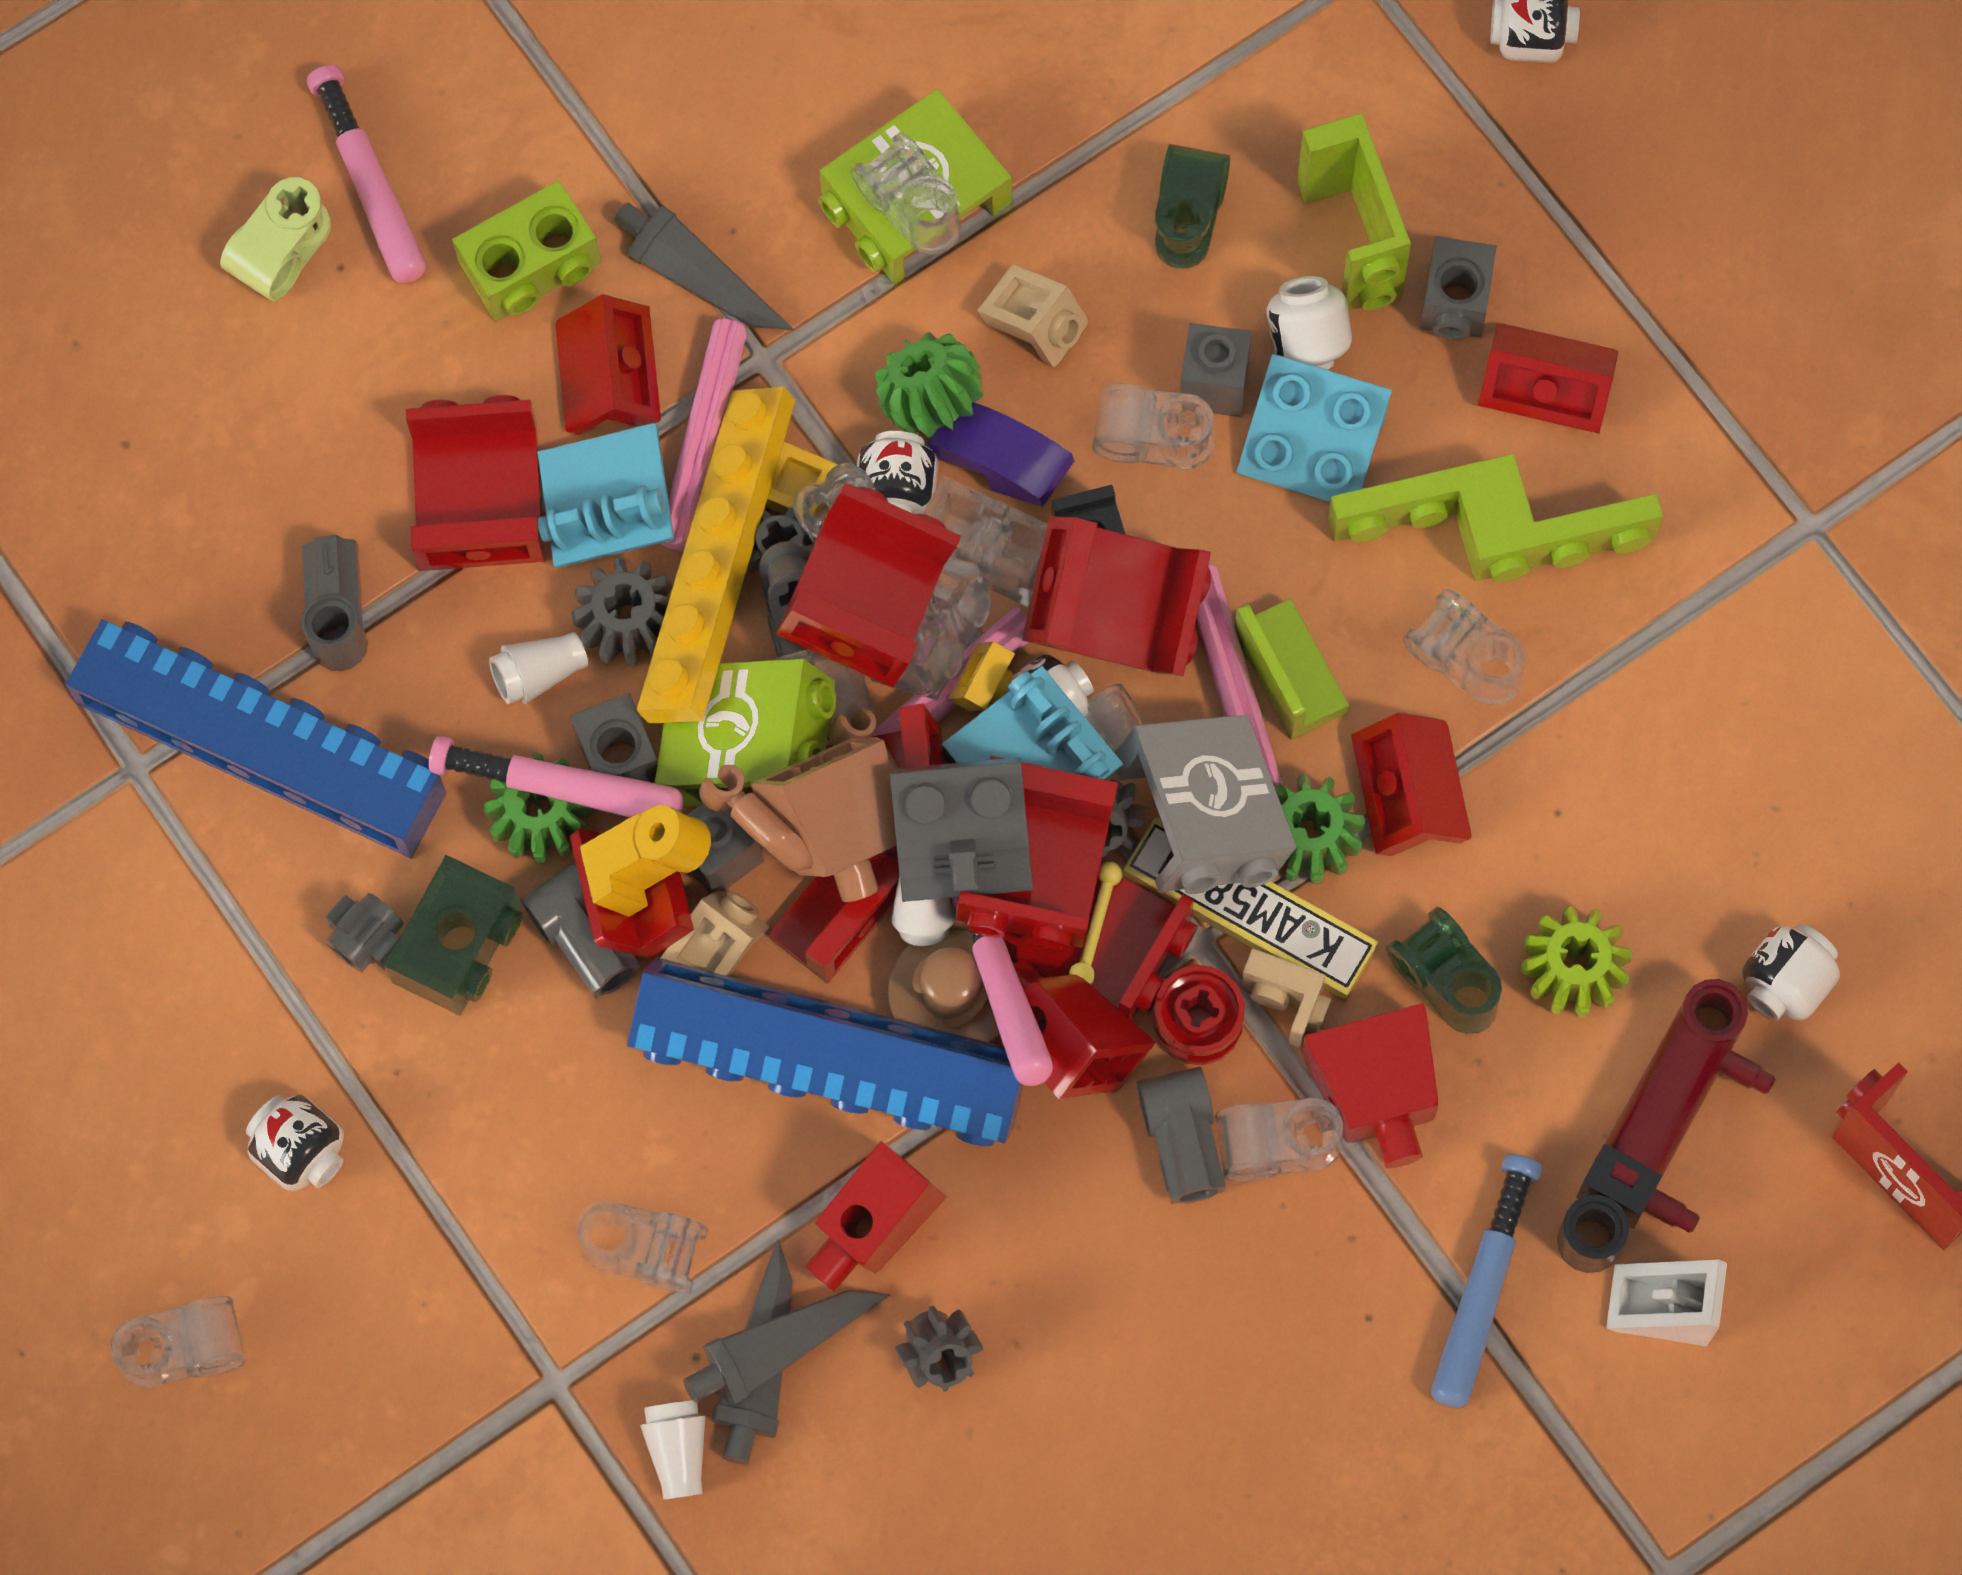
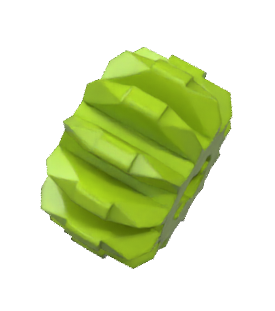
(1576, 940)

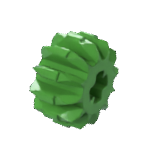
(929, 384)
(1328, 816)
(539, 832)

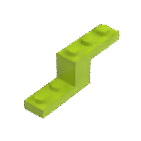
(1494, 519)

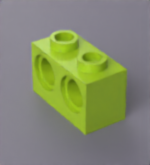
(518, 239)

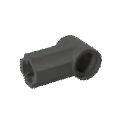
(333, 600)
(563, 920)
(1179, 1117)

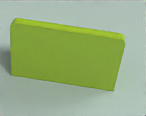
(1290, 667)

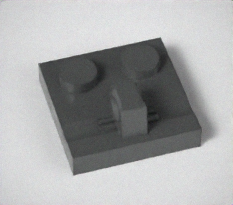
(961, 829)

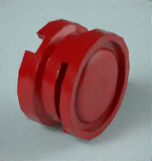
(1199, 1015)

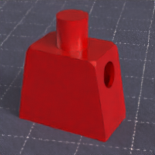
(1086, 1035)
(1378, 1079)
(894, 1197)

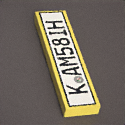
(1264, 918)

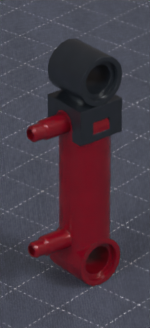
(1654, 1124)

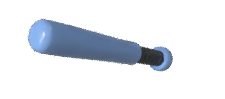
(1478, 1304)

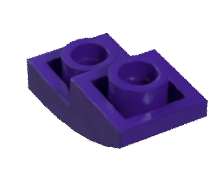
(1006, 451)

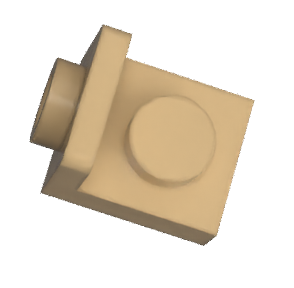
(1035, 312)
(721, 935)
(1282, 983)

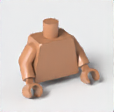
(822, 811)

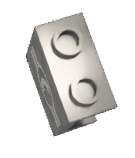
(1211, 801)

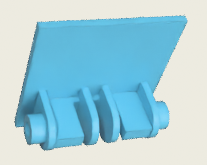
(1313, 429)
(604, 496)
(1039, 727)

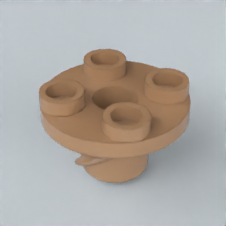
(942, 989)

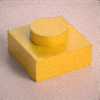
(794, 472)
(983, 677)

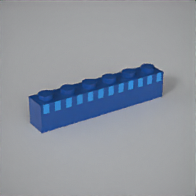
(257, 736)
(825, 1051)

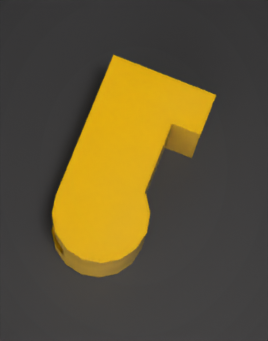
(641, 854)

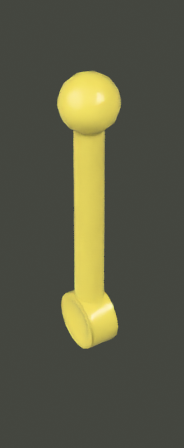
(1109, 875)

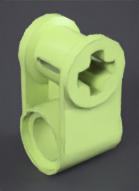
(278, 238)

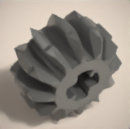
(602, 608)

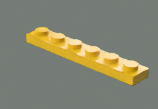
(716, 556)

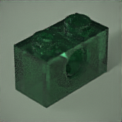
(454, 899)

